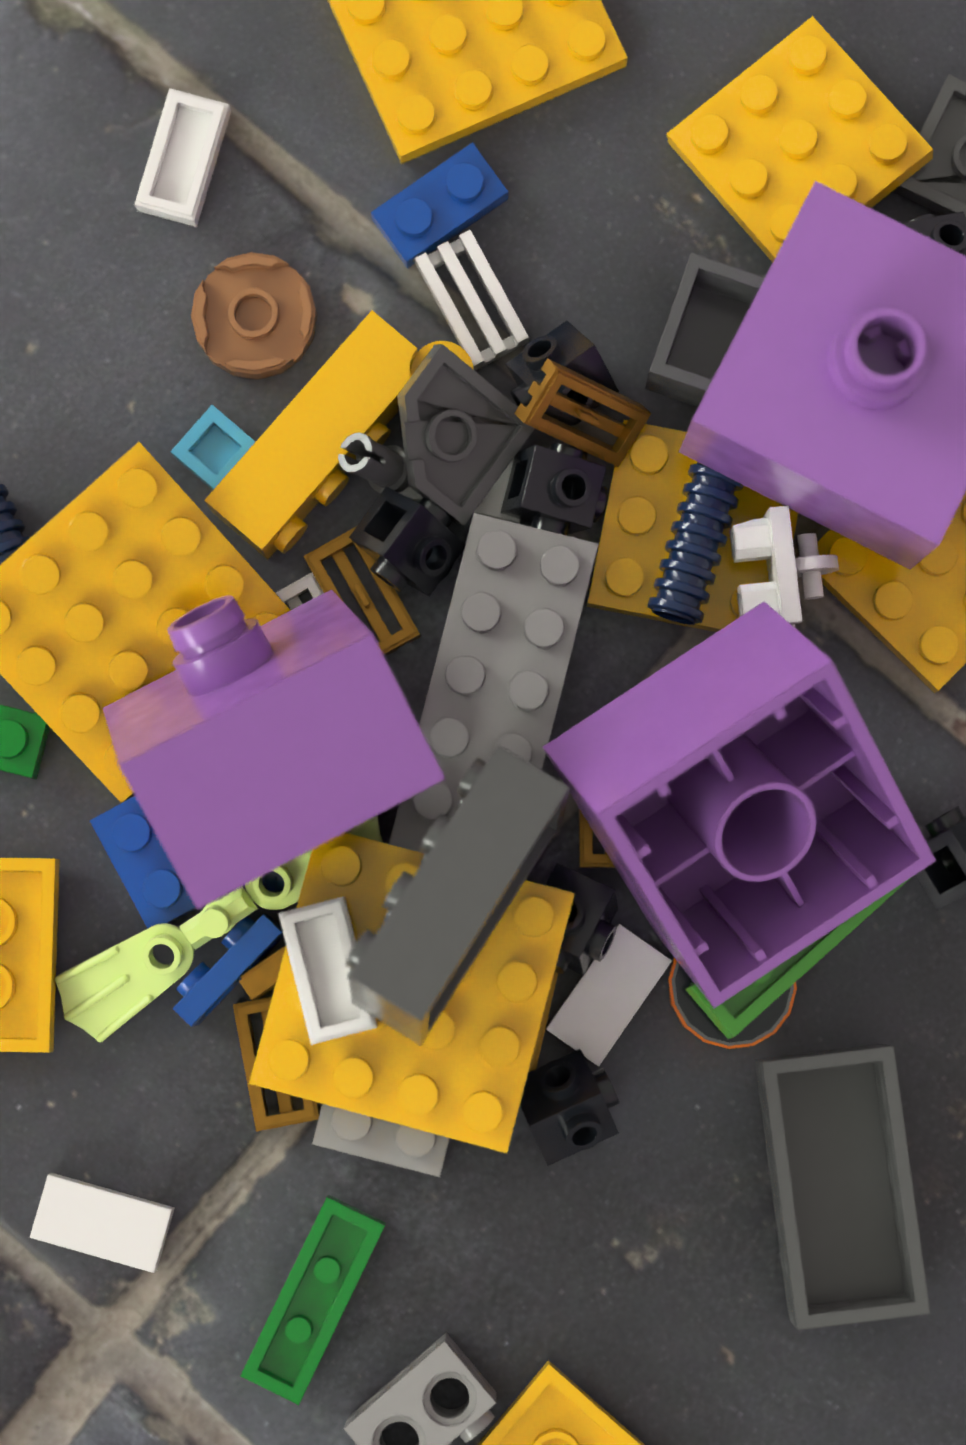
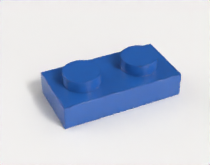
(440, 205)
(142, 863)
(208, 987)

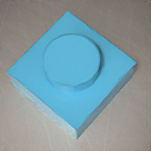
(212, 447)

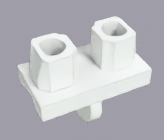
(772, 541)

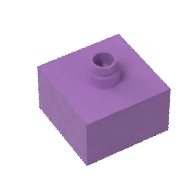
(848, 381)
(266, 740)
(742, 801)

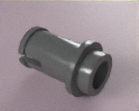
(375, 462)

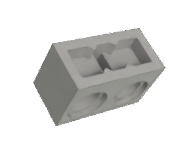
(411, 1401)

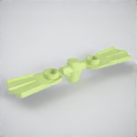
(127, 977)

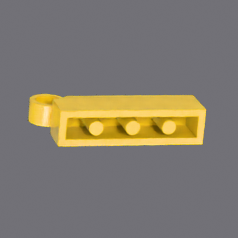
(298, 453)

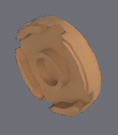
(254, 316)

